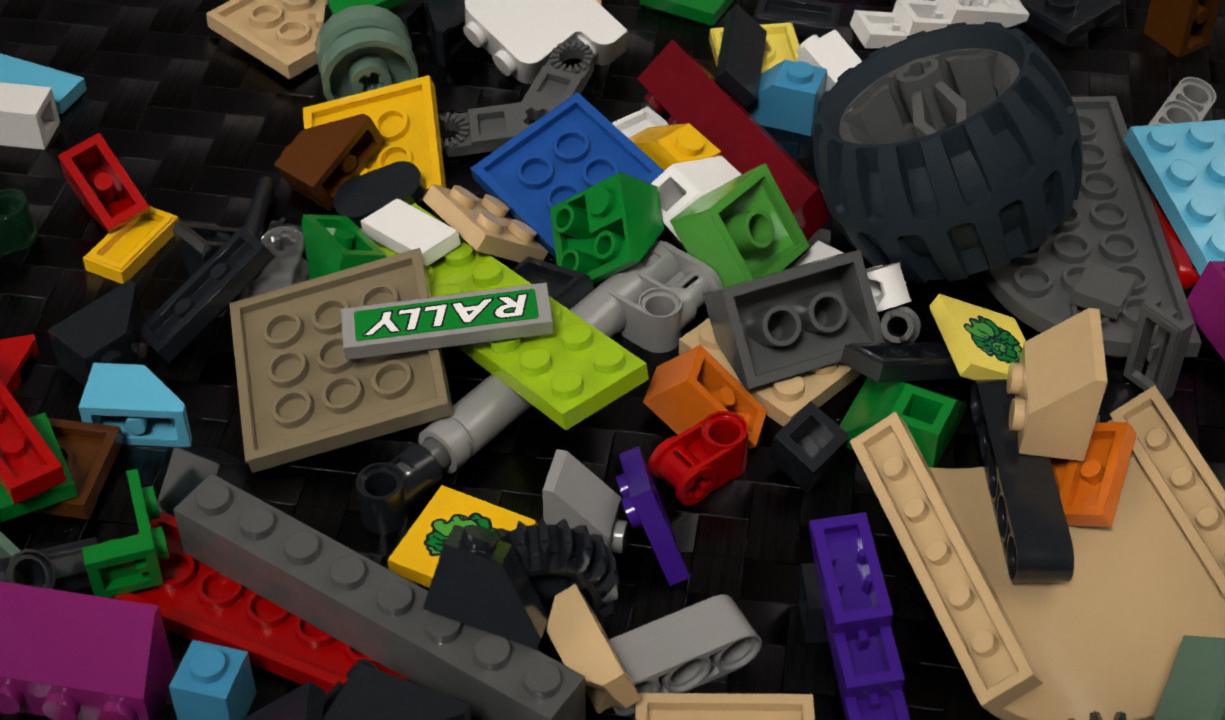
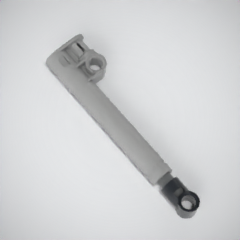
(640, 303)

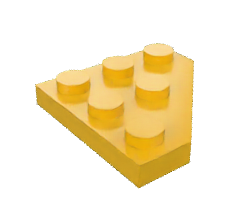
(405, 118)

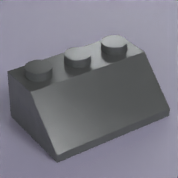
(794, 318)

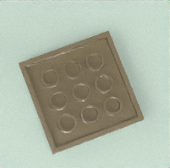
(294, 374)

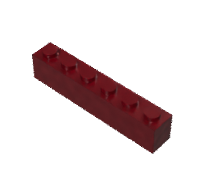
(692, 96)

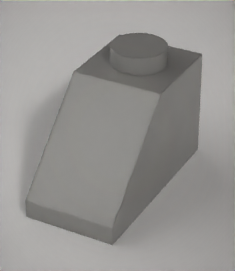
(583, 499)

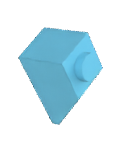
(137, 403)

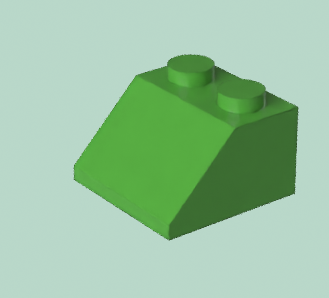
(742, 228)

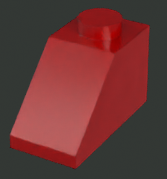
(102, 183)

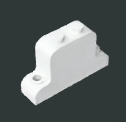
(526, 32)

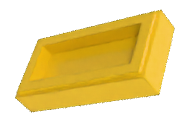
(131, 246)

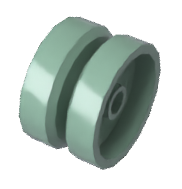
(363, 51)

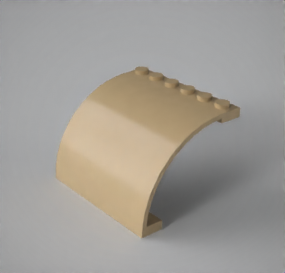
(1133, 589)

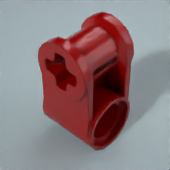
(704, 456)

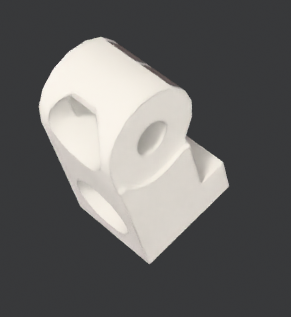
(888, 286)

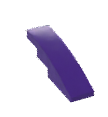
(858, 619)

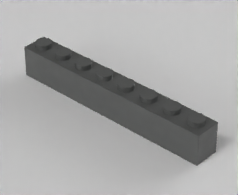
(371, 608)

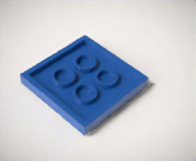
(557, 160)

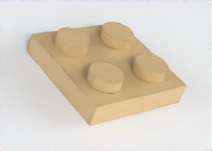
(484, 223)

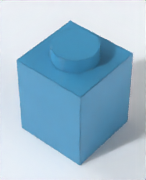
(213, 683)

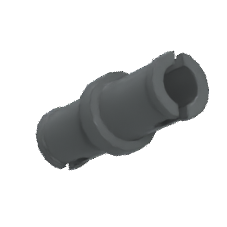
(888, 321)

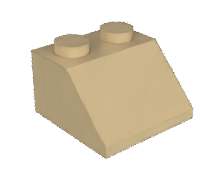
(1059, 388)

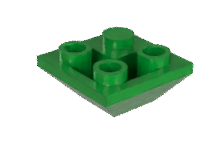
(607, 226)
(928, 414)

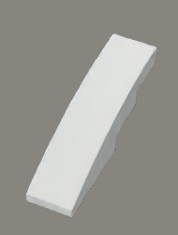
(914, 16)

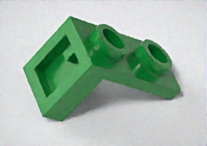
(131, 561)

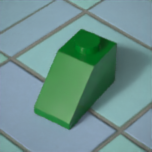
(336, 244)

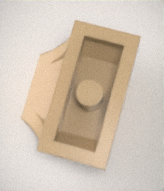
(588, 651)

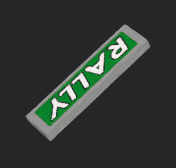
(446, 321)

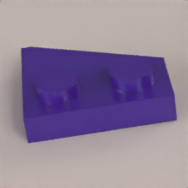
(646, 508)

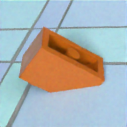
(697, 386)

